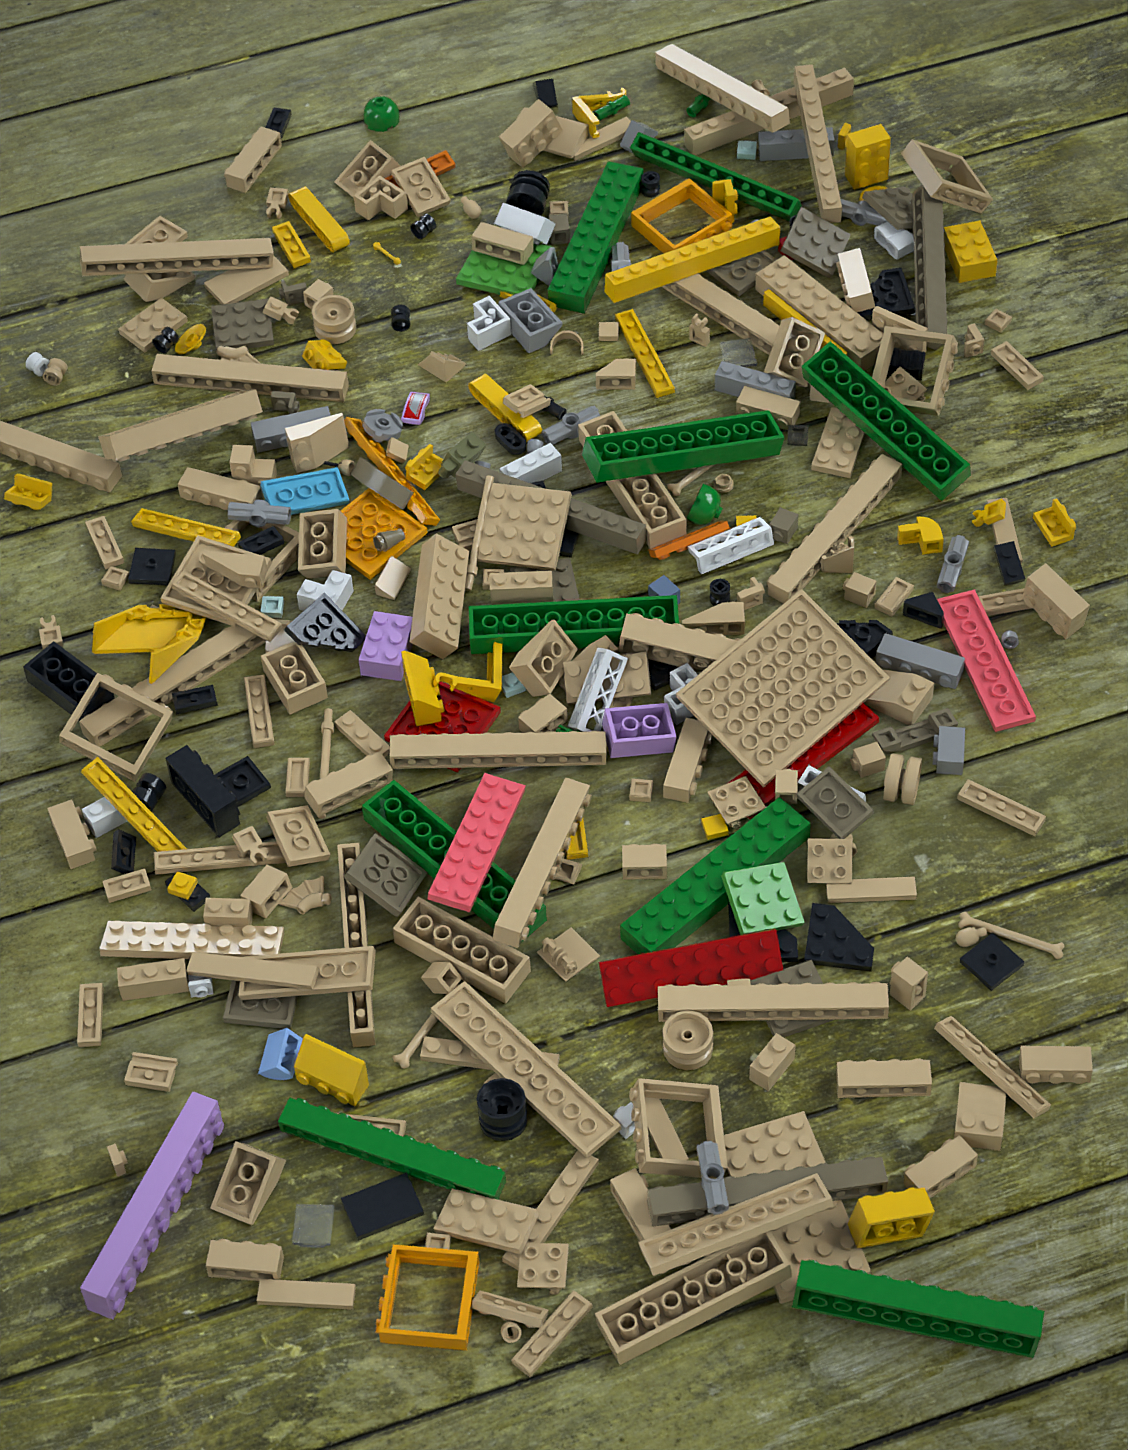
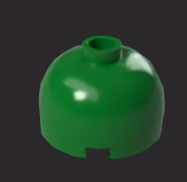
(381, 114)
(705, 506)

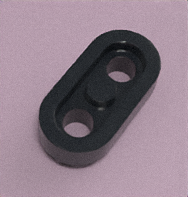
(513, 441)

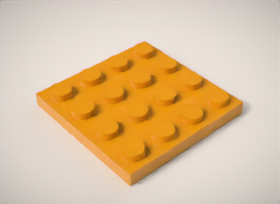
(367, 517)

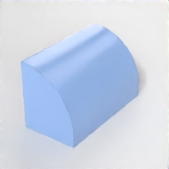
(280, 1055)

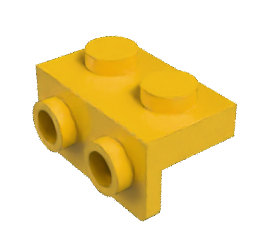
(725, 195)
(323, 356)
(423, 468)
(29, 492)
(1055, 523)

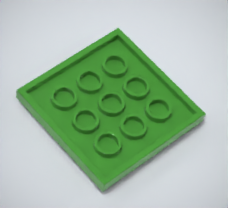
(497, 274)

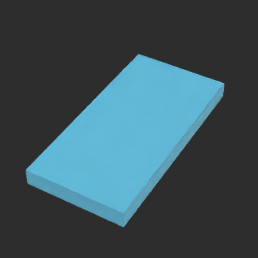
(307, 491)

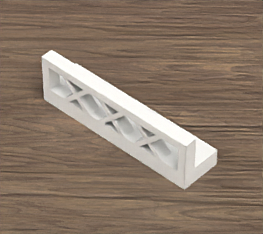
(733, 546)
(591, 688)

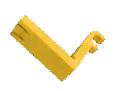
(584, 105)
(483, 689)

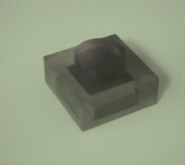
(798, 435)

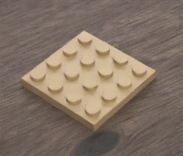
(524, 526)
(195, 565)

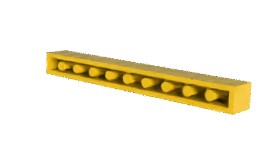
(692, 259)

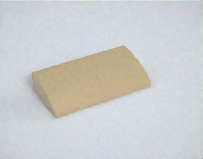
(569, 140)

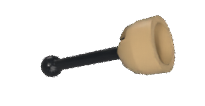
(345, 466)

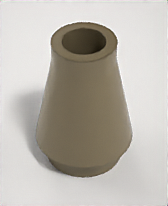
(385, 540)

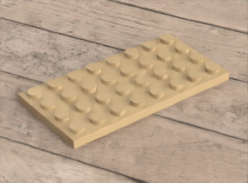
(818, 1237)

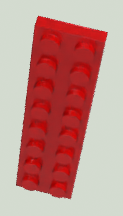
(826, 748)
(701, 964)

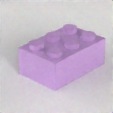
(383, 646)
(639, 730)

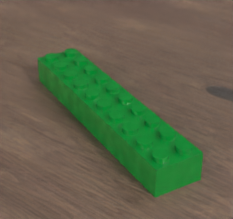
(594, 237)
(886, 421)
(682, 446)
(580, 619)
(426, 842)
(701, 891)
(918, 1308)

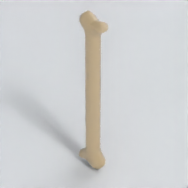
(677, 487)
(1054, 949)
(404, 1057)

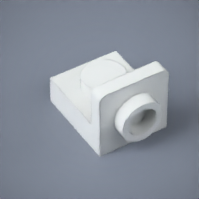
(200, 986)

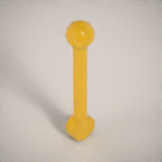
(377, 246)

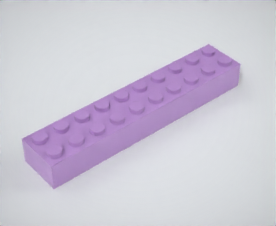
(152, 1206)

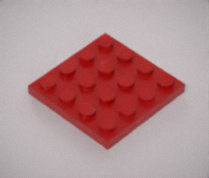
(461, 715)

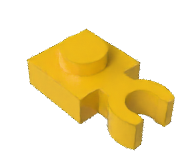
(992, 513)

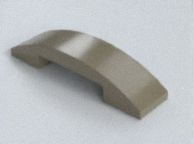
(381, 483)
(914, 734)

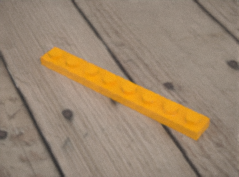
(377, 454)

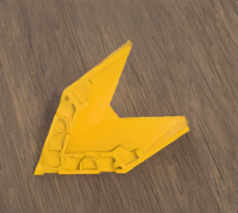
(161, 630)

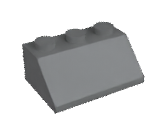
(530, 319)

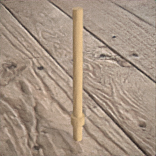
(472, 566)
(327, 729)

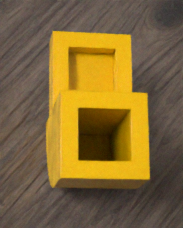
(925, 532)

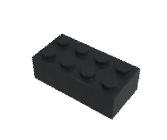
(64, 679)
(203, 790)

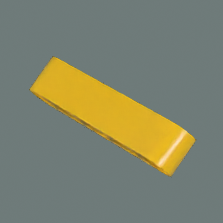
(319, 219)
(492, 396)

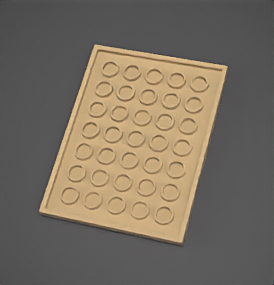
(782, 687)

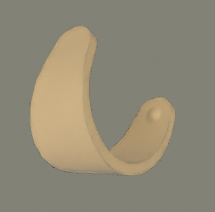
(566, 335)

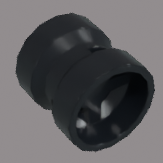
(650, 184)
(423, 226)
(400, 318)
(165, 340)
(719, 591)

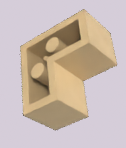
(380, 196)
(248, 469)

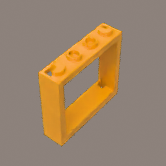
(687, 189)
(436, 1257)

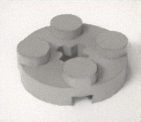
(382, 425)

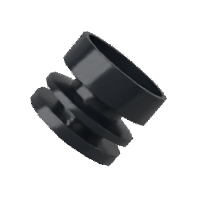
(529, 191)
(502, 1109)

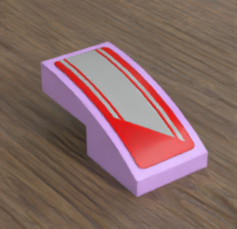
(415, 408)

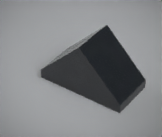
(546, 92)
(924, 609)

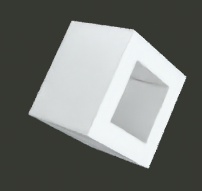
(623, 1117)

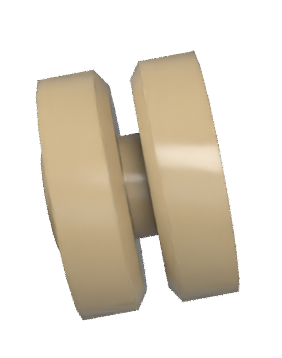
(334, 319)
(904, 779)
(688, 1040)

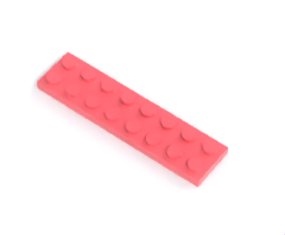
(986, 661)
(476, 842)

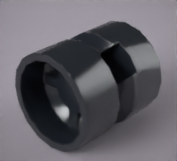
(149, 790)

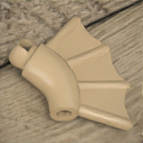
(236, 354)
(307, 896)

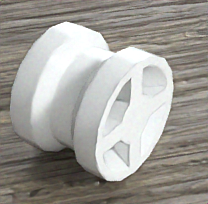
(37, 363)

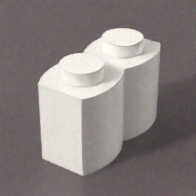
(896, 242)

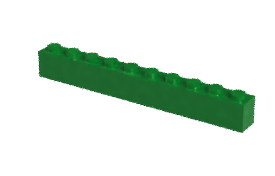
(706, 172)
(390, 1150)

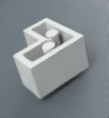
(489, 324)
(337, 587)
(678, 679)

